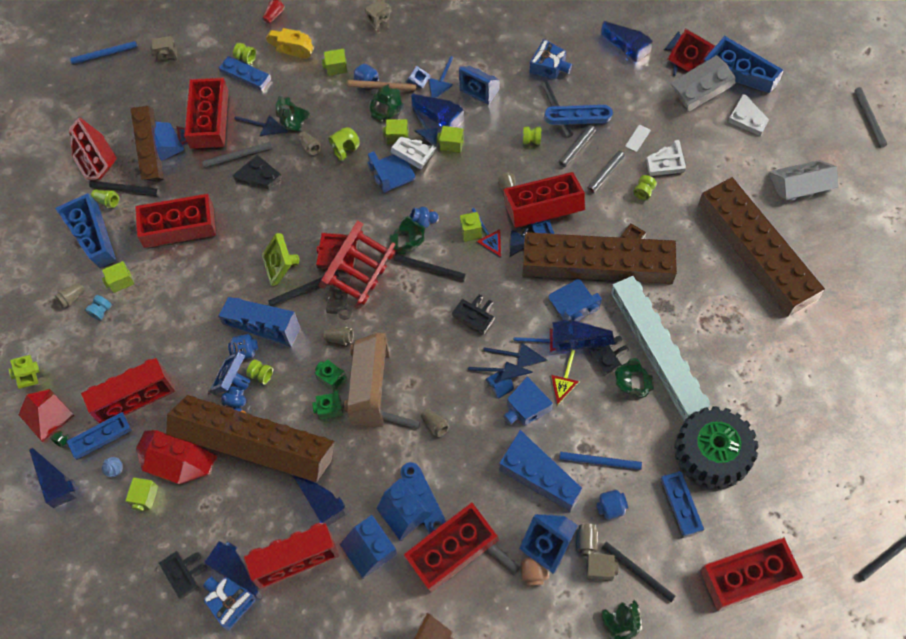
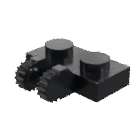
(474, 316)
(606, 358)
(179, 575)

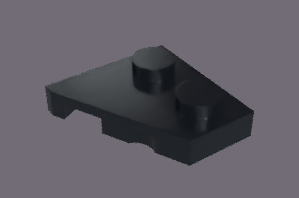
(259, 173)

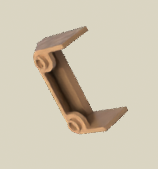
(367, 380)

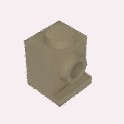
(377, 13)
(163, 48)

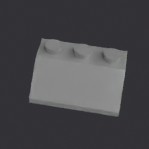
(703, 83)
(804, 179)

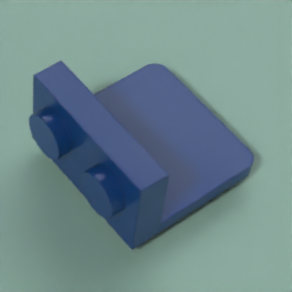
(390, 171)
(575, 301)

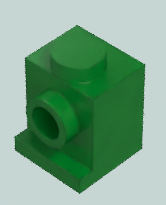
(334, 378)
(334, 408)

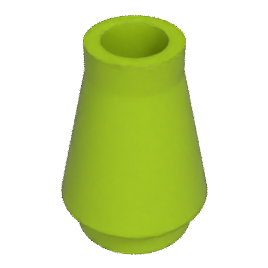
(106, 198)

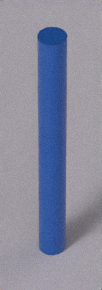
(104, 52)
(600, 460)

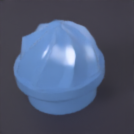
(112, 467)

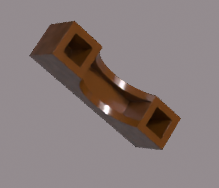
(144, 133)

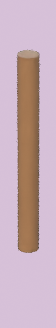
(376, 85)

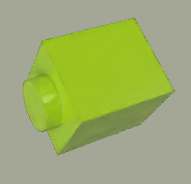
(335, 62)
(395, 129)
(451, 139)
(470, 226)
(117, 277)
(141, 494)

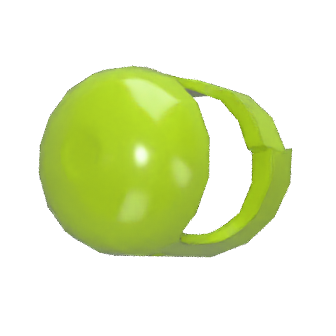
(342, 141)

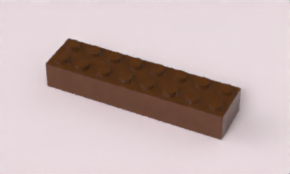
(761, 246)
(599, 258)
(250, 437)

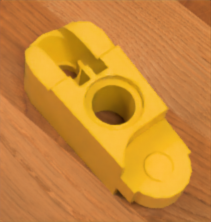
(291, 42)

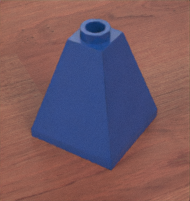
(548, 539)

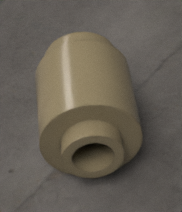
(587, 539)

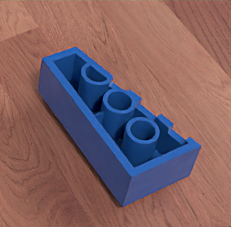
(747, 66)
(89, 229)
(261, 320)
(537, 471)

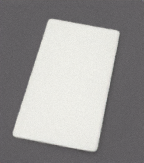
(638, 138)

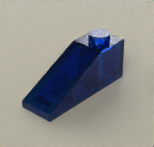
(628, 40)
(439, 110)
(577, 335)
(54, 484)
(322, 501)
(231, 565)

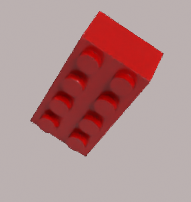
(206, 113)
(544, 199)
(175, 220)
(128, 391)
(451, 547)
(291, 555)
(751, 574)

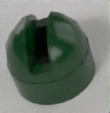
(59, 439)

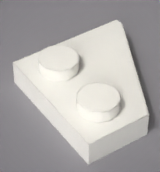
(748, 116)
(413, 151)
(666, 161)

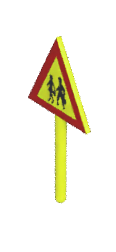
(563, 385)

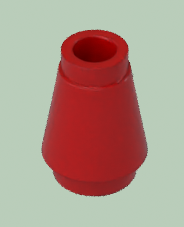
(273, 10)

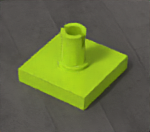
(277, 259)

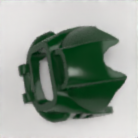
(388, 97)
(290, 118)
(411, 228)
(624, 382)
(623, 620)

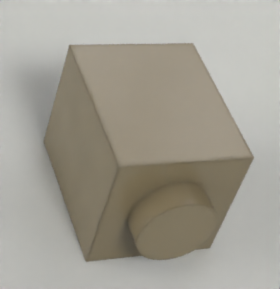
(601, 567)

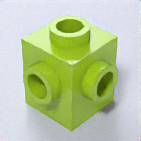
(24, 371)

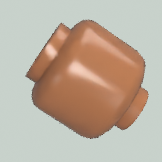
(533, 572)

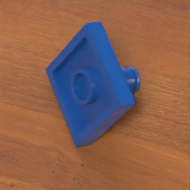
(228, 375)

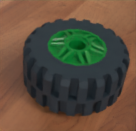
(716, 447)

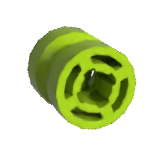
(244, 53)
(532, 135)
(645, 186)
(258, 371)

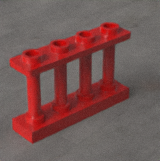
(348, 249)

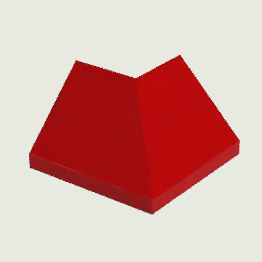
(690, 50)
(44, 413)

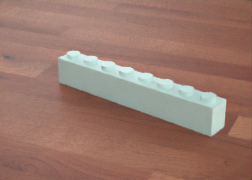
(659, 348)

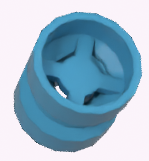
(98, 307)

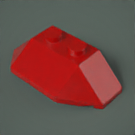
(90, 150)
(173, 457)

